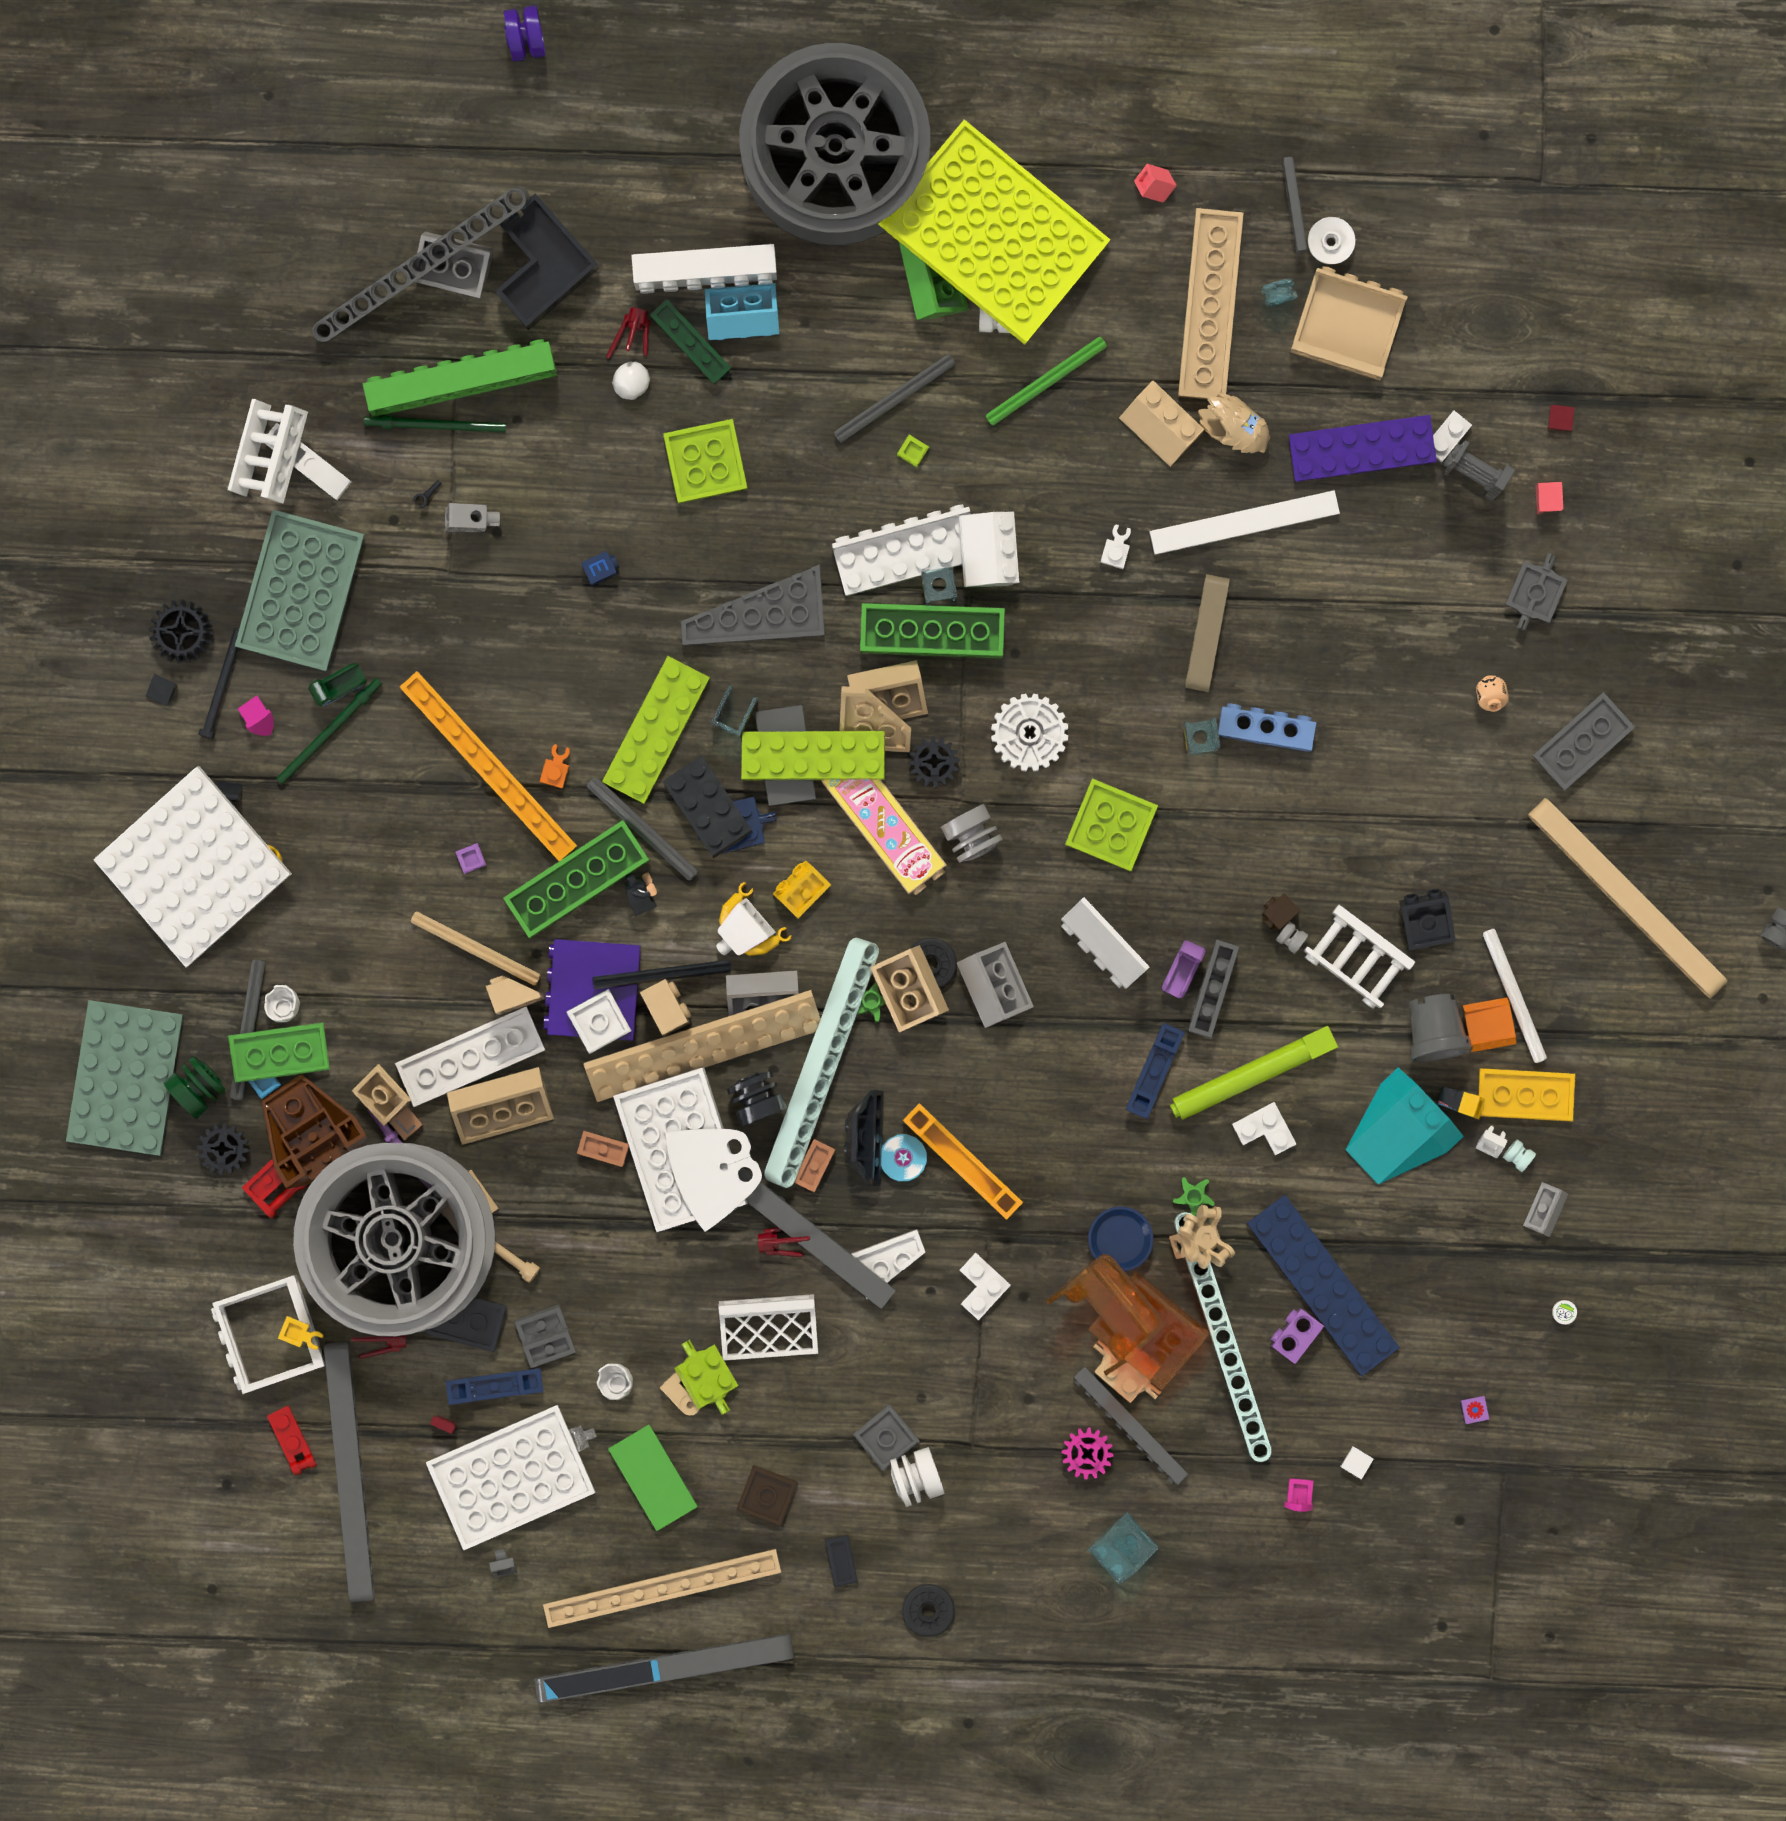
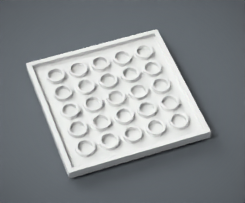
(192, 866)

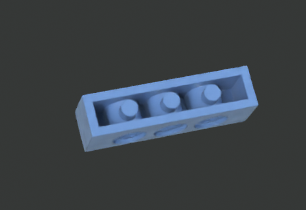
(1301, 741)

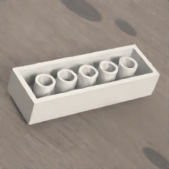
(704, 267)

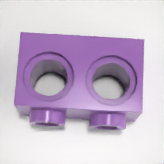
(1301, 1339)

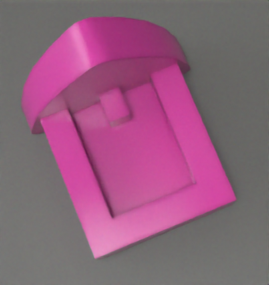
(257, 717)
(1299, 1495)

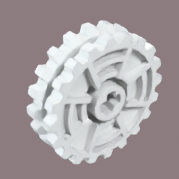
(1048, 732)

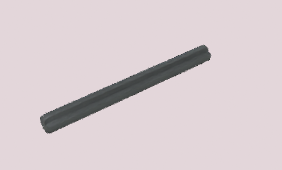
(894, 398)
(642, 828)
(249, 1015)

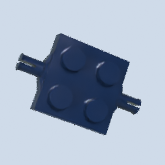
(755, 820)

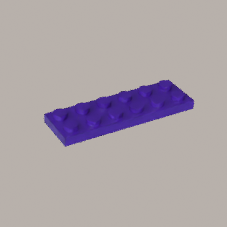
(1362, 448)

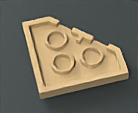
(866, 712)

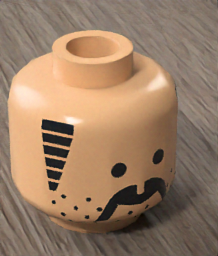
(1492, 693)

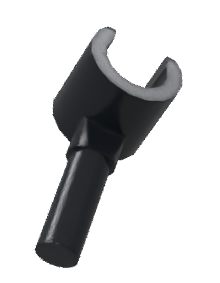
(427, 494)

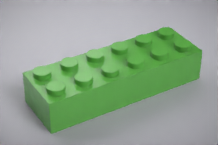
(932, 630)
(576, 879)

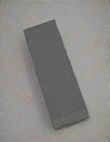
(1294, 205)

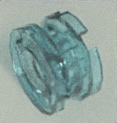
(1279, 292)

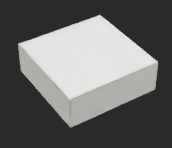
(1357, 1462)

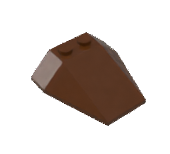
(307, 1131)

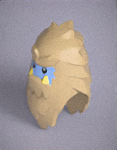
(1234, 424)

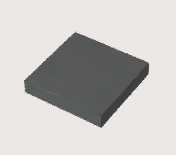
(886, 1437)

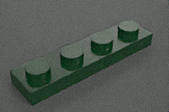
(690, 341)

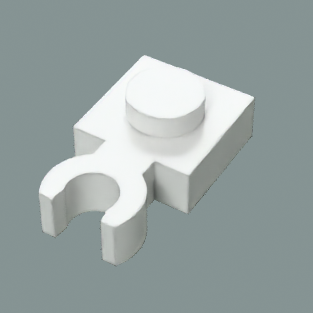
(1115, 551)

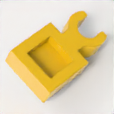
(296, 1332)

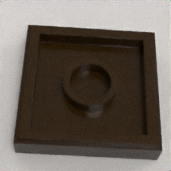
(766, 1495)

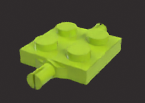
(706, 1376)

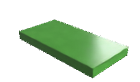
(278, 1052)
(653, 1477)

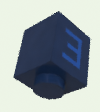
(600, 568)

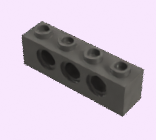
(1213, 989)

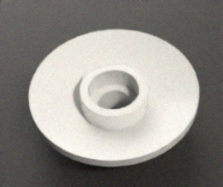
(1339, 231)

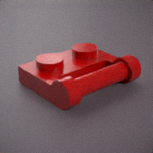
(263, 1184)

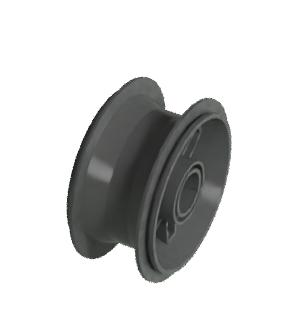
(802, 75)

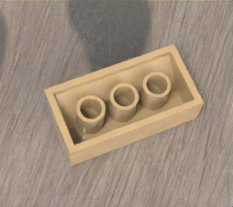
(500, 1105)

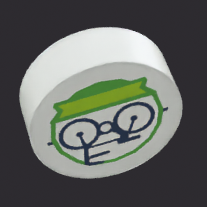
(1564, 1312)

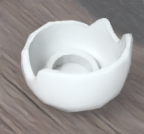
(631, 380)
(281, 1004)
(614, 1381)

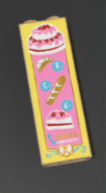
(888, 831)

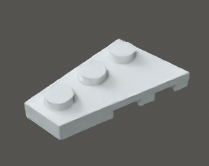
(892, 1255)

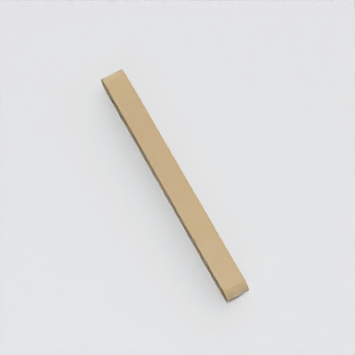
(1627, 898)

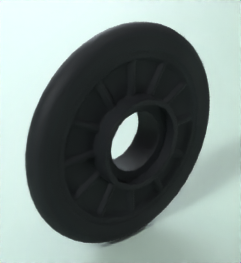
(944, 955)
(932, 1595)

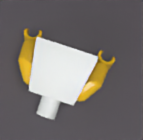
(745, 928)

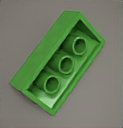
(929, 291)

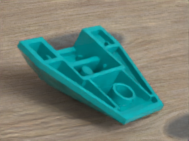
(1400, 1130)

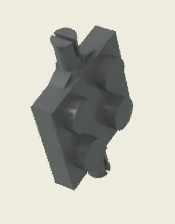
(1536, 592)

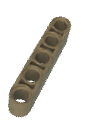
(1207, 633)

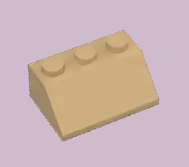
(1161, 423)
(896, 687)
(510, 995)

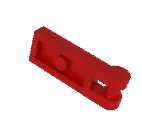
(291, 1439)

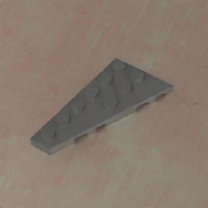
(773, 612)

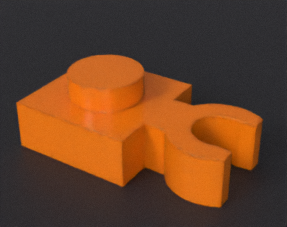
(555, 771)

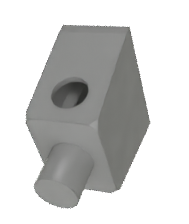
(459, 518)

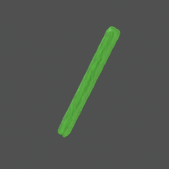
(1046, 381)

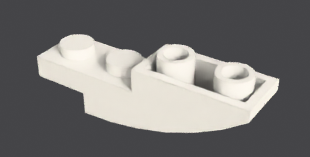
(317, 469)

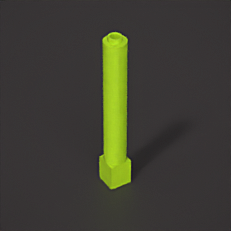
(1253, 1073)

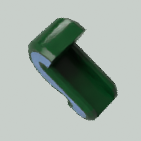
(337, 685)

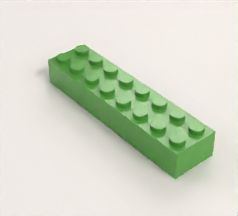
(460, 379)

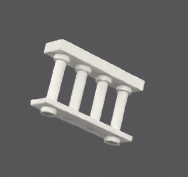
(283, 455)
(1380, 948)

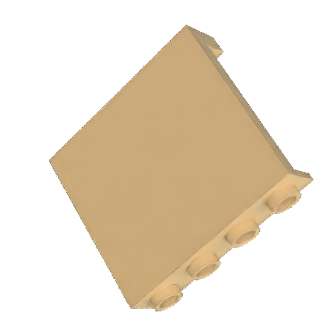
(1348, 323)

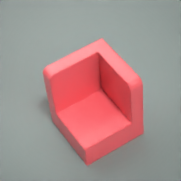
(1155, 183)
(1549, 497)

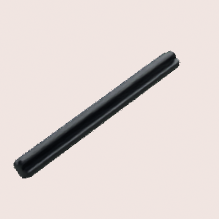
(660, 974)

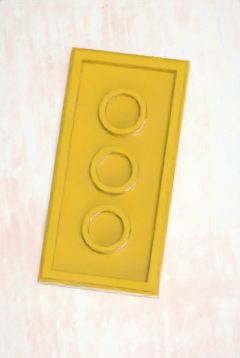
(1527, 1094)

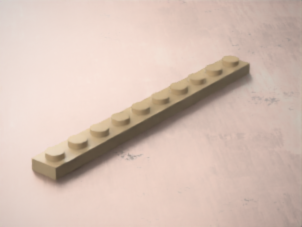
(662, 1588)

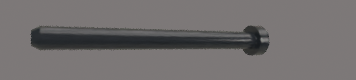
(220, 688)

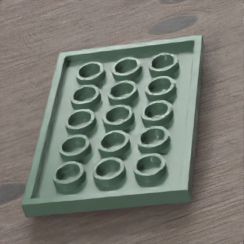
(299, 590)
(121, 1077)

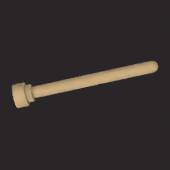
(526, 1269)

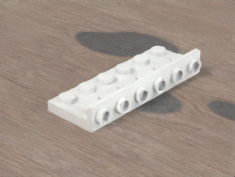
(899, 551)

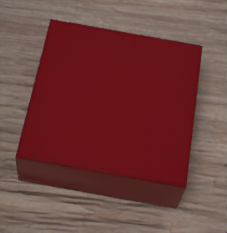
(1561, 418)
(443, 1424)

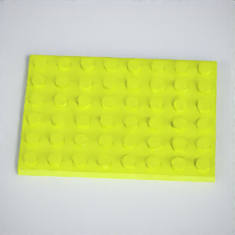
(995, 232)

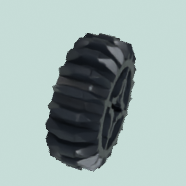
(181, 620)

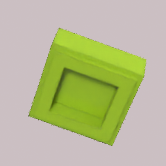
(912, 451)

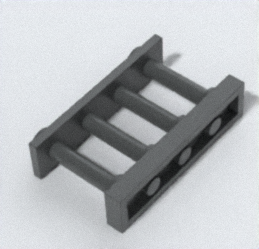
(1478, 470)

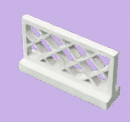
(762, 1307)

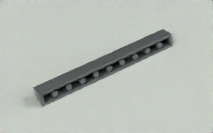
(1130, 1425)

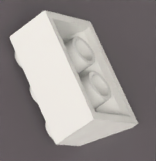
(989, 549)

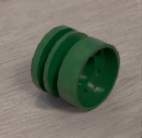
(195, 1087)

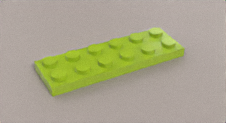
(656, 729)
(813, 755)

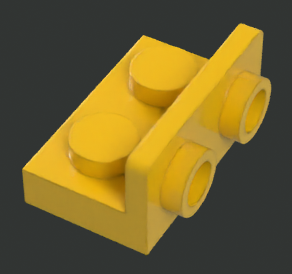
(801, 888)

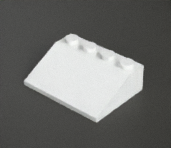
(1104, 943)

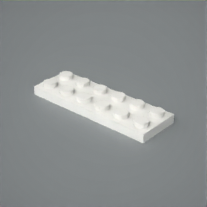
(470, 1056)

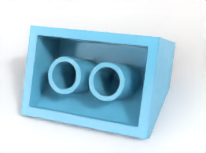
(741, 311)

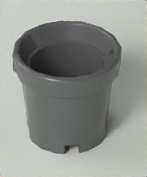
(1437, 1029)

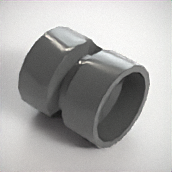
(1776, 932)

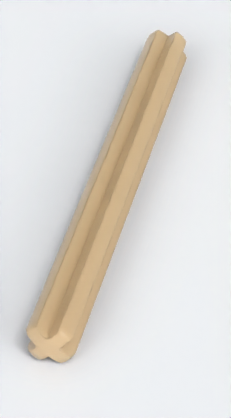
(475, 948)

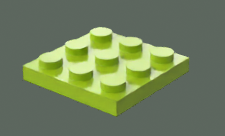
(705, 461)
(1111, 825)

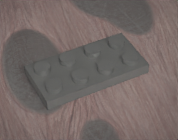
(1583, 741)

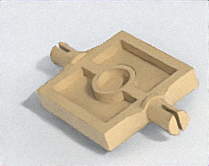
(1125, 1379)

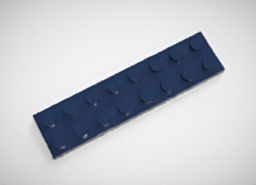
(1323, 1285)

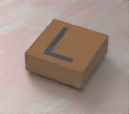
(406, 1123)

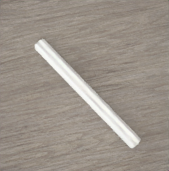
(1514, 995)

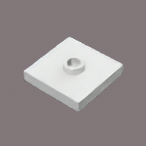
(599, 1021)

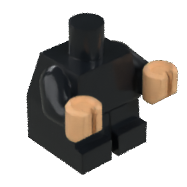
(638, 894)

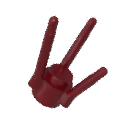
(635, 320)
(769, 1243)
(395, 1342)

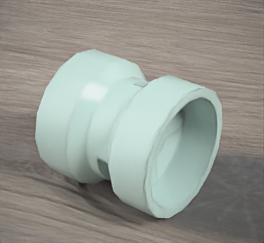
(1519, 1155)

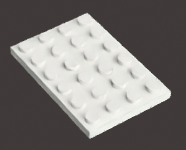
(646, 1116)
(510, 1477)

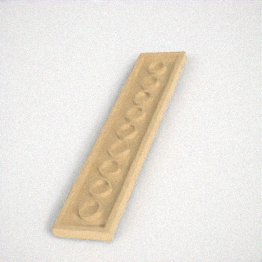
(703, 1045)

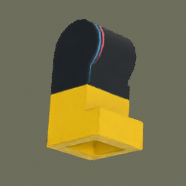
(1461, 1102)

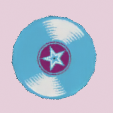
(903, 1157)

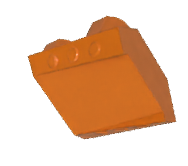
(1489, 1024)

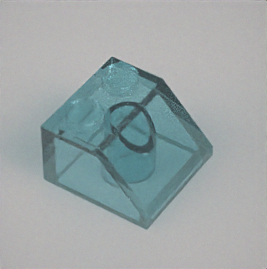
(1123, 1548)

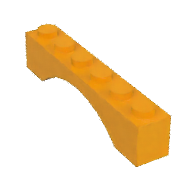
(962, 1161)

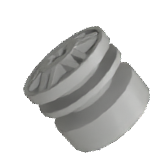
(971, 833)

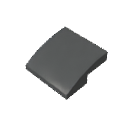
(545, 1336)

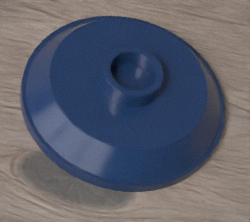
(1123, 1235)

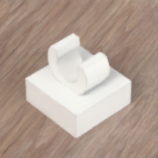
(1491, 1143)

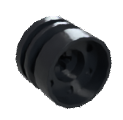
(756, 1098)

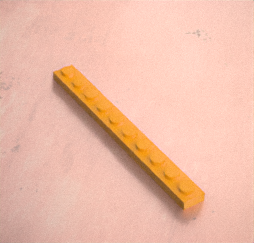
(488, 766)

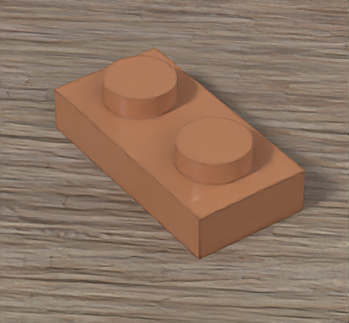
(603, 1148)
(814, 1165)

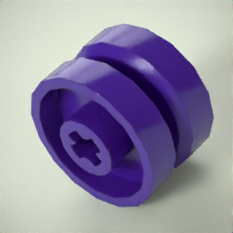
(524, 33)

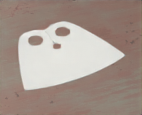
(696, 1168)

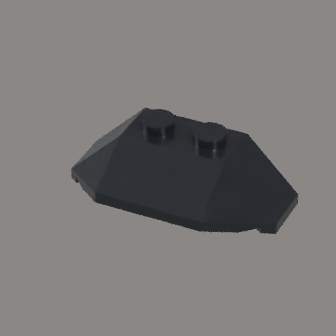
(864, 1137)

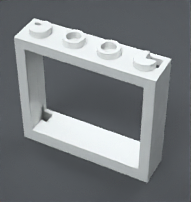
(227, 1337)

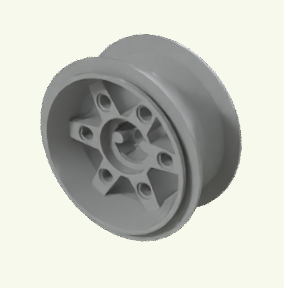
(320, 1217)

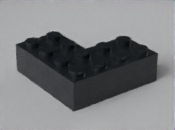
(554, 266)

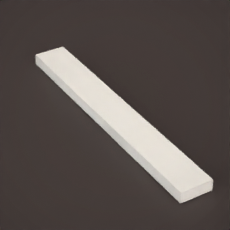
(1244, 522)

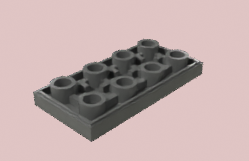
(785, 720)

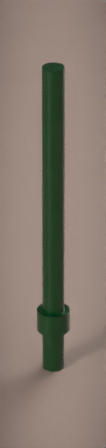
(388, 422)
(362, 697)

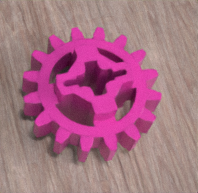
(1095, 1445)

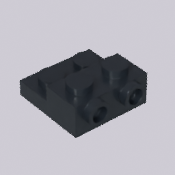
(1427, 919)

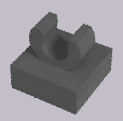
(503, 1565)

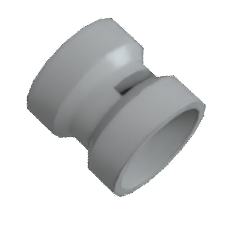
(1296, 940)

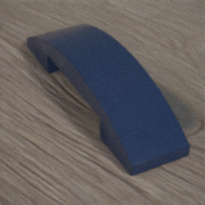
(1154, 1070)
(494, 1386)

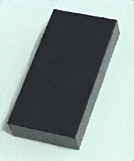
(841, 1560)

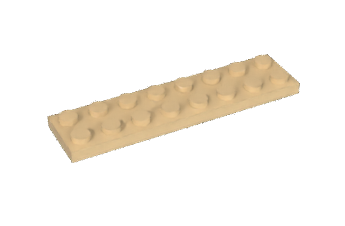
(1210, 303)

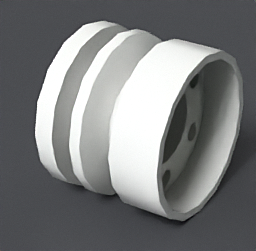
(916, 1477)

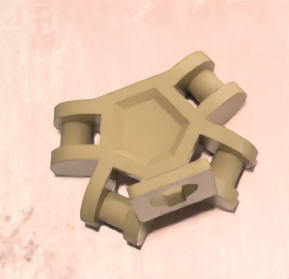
(1202, 1239)

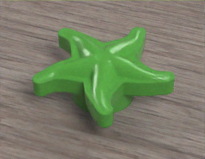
(872, 1002)
(1194, 1195)

